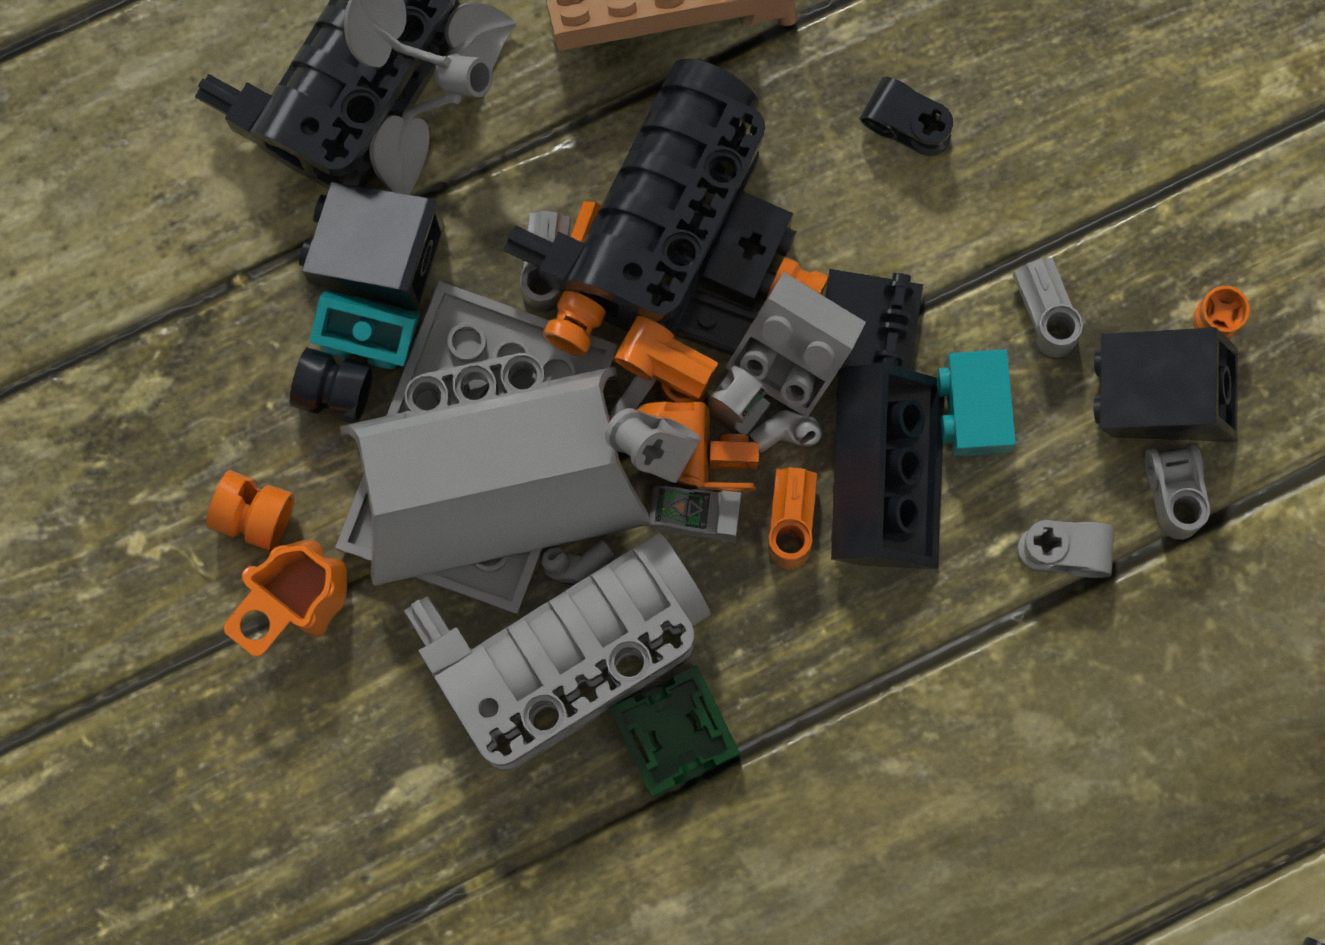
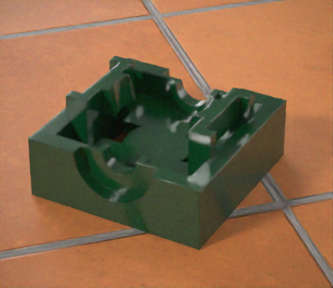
(683, 751)

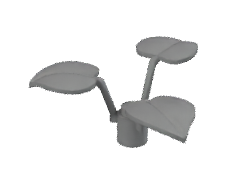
(476, 39)

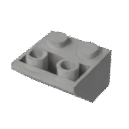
(797, 344)

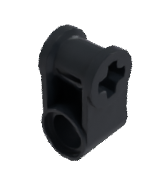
(902, 114)

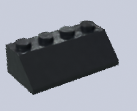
(887, 468)

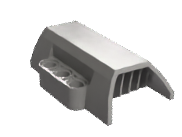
(491, 470)

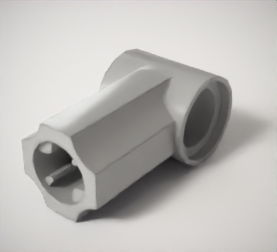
(545, 225)
(1048, 304)

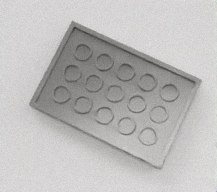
(459, 332)

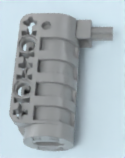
(563, 648)

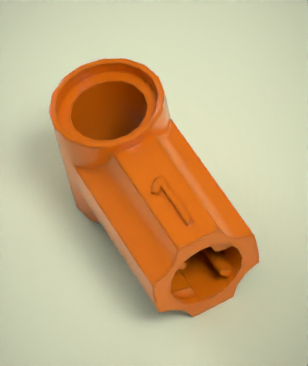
(654, 353)
(793, 514)

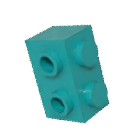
(364, 328)
(977, 403)

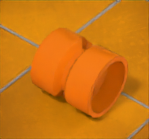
(246, 509)

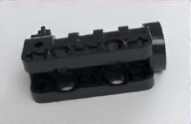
(330, 94)
(652, 202)

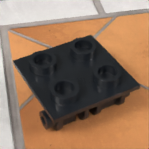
(889, 311)

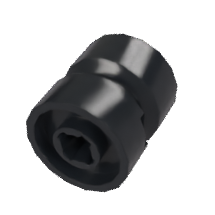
(329, 385)

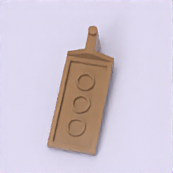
(601, 21)

